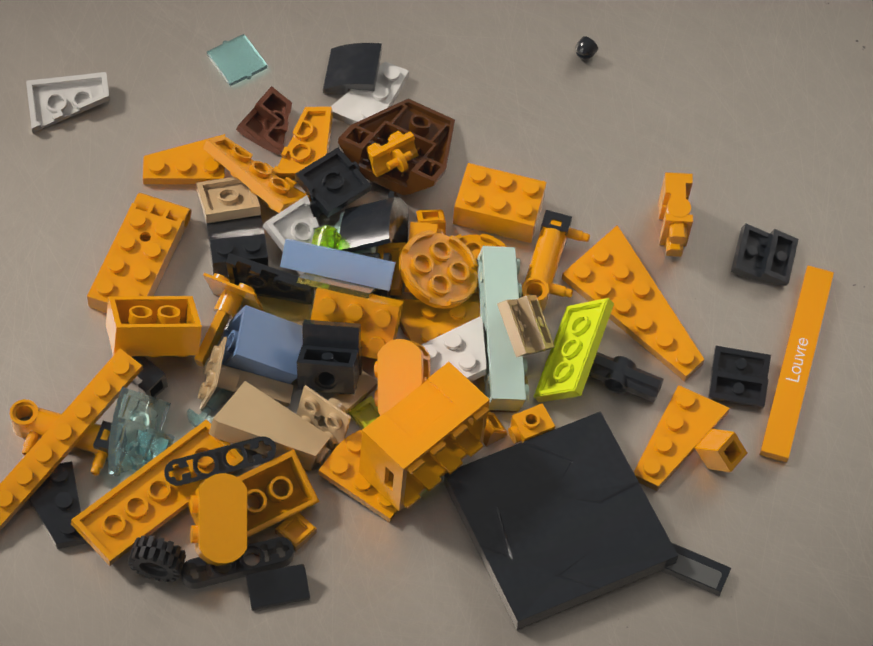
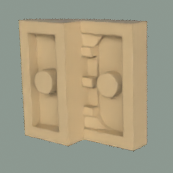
(525, 325)

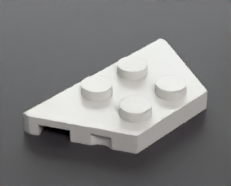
(462, 348)

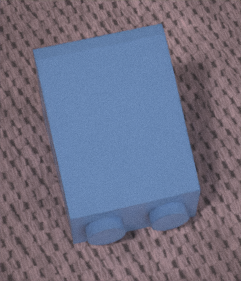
(263, 344)

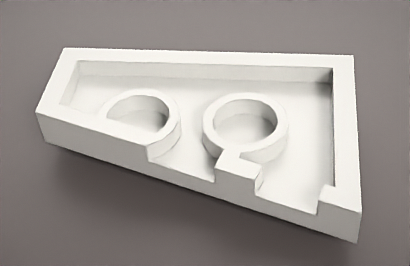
(293, 223)

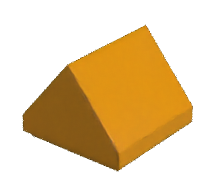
(494, 430)

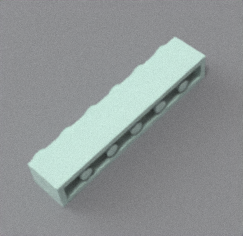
(505, 371)

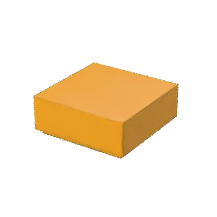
(297, 530)

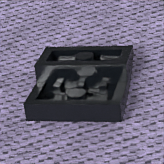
(352, 68)
(368, 225)
(764, 255)
(333, 335)
(739, 376)

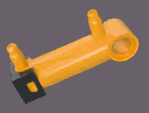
(546, 257)
(41, 420)

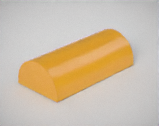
(275, 492)

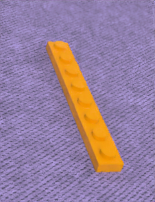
(65, 433)

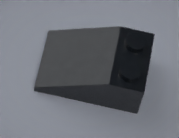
(239, 237)

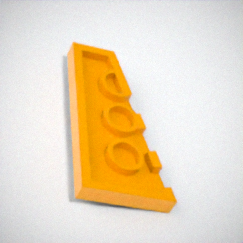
(254, 174)
(676, 435)

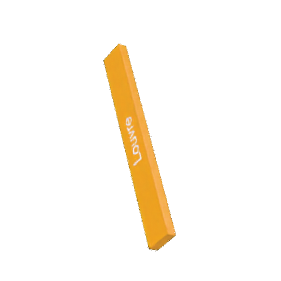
(796, 364)

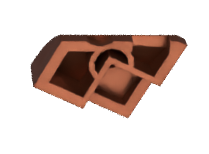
(268, 121)

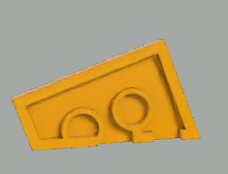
(308, 142)
(182, 165)

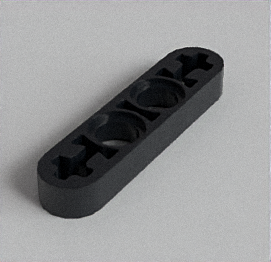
(219, 457)
(239, 567)

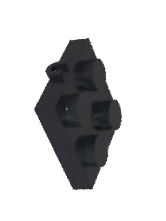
(333, 182)

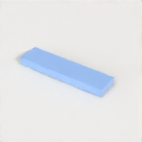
(337, 264)

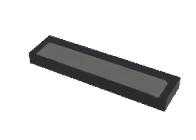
(698, 570)

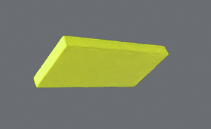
(574, 350)

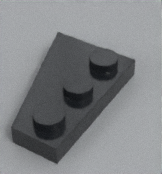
(268, 280)
(57, 504)

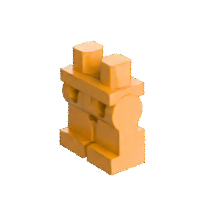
(676, 212)

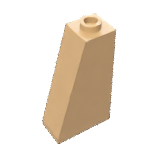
(256, 415)

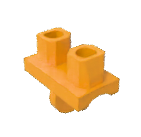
(393, 154)

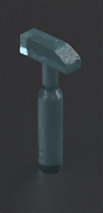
(217, 400)

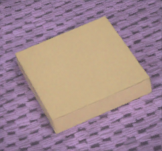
(227, 200)

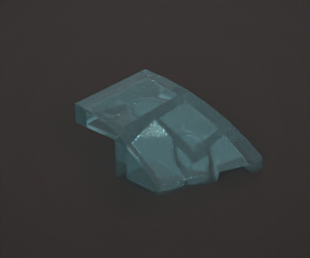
(137, 431)

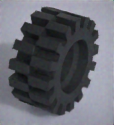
(157, 558)

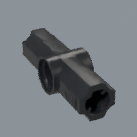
(622, 375)

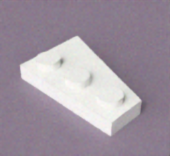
(64, 97)
(362, 103)

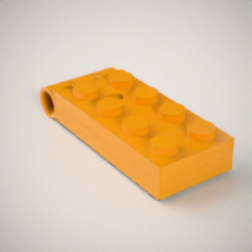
(137, 265)

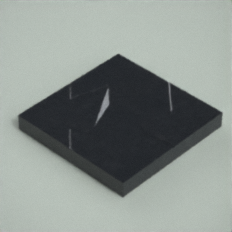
(559, 520)

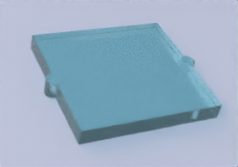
(237, 60)

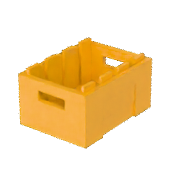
(424, 437)

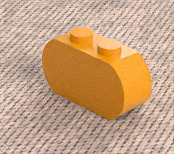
(399, 371)
(219, 519)

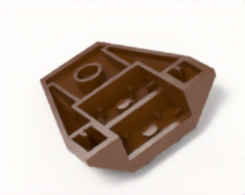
(432, 140)

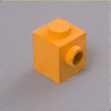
(530, 424)
(721, 450)

